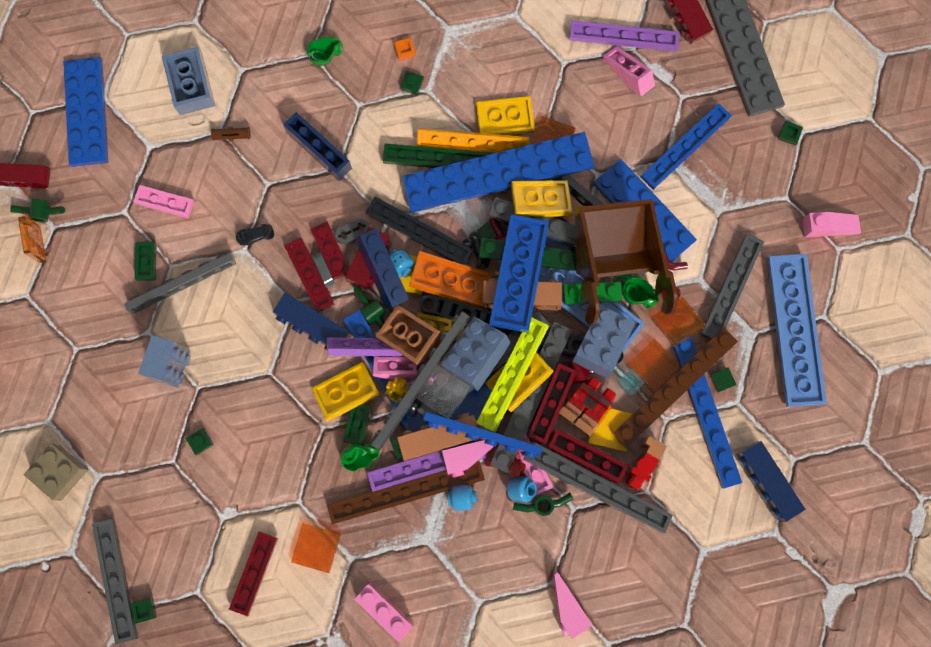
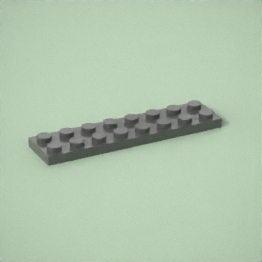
(746, 56)

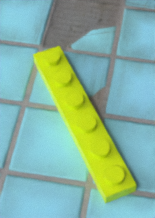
(512, 375)

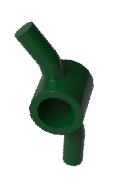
(38, 210)
(372, 309)
(552, 504)

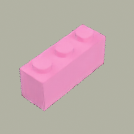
(384, 612)

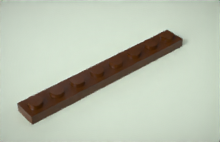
(674, 388)
(401, 494)

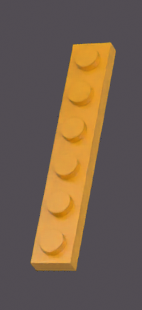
(469, 140)

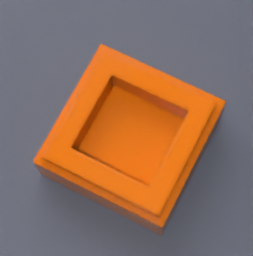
(404, 48)

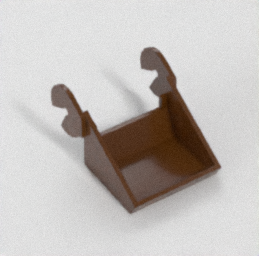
(620, 242)

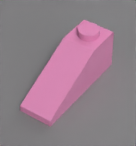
(630, 70)
(830, 224)
(396, 367)
(463, 457)
(570, 613)

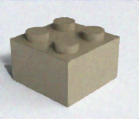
(55, 472)

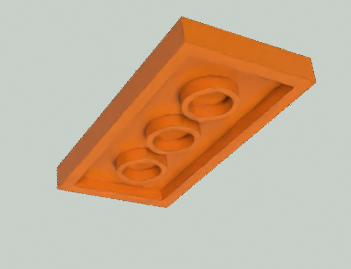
(449, 279)

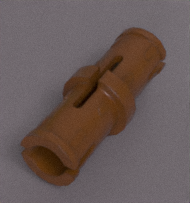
(230, 133)

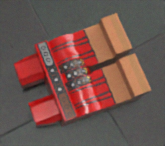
(588, 407)
(646, 462)

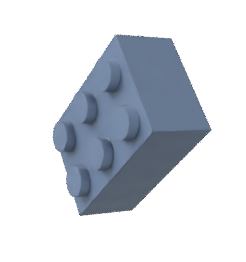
(188, 81)
(604, 342)
(476, 353)
(165, 361)

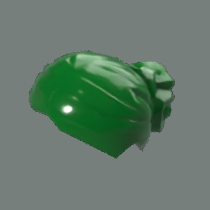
(323, 50)
(639, 291)
(358, 456)

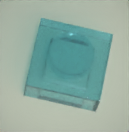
(630, 382)

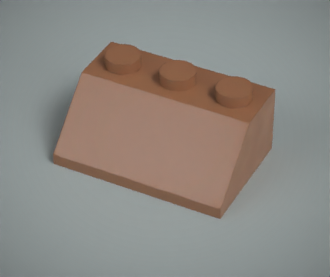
(409, 335)

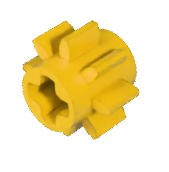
(396, 389)

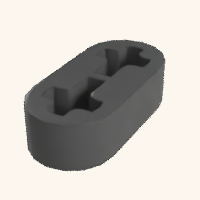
(348, 228)
(323, 270)

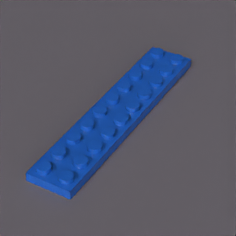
(497, 171)

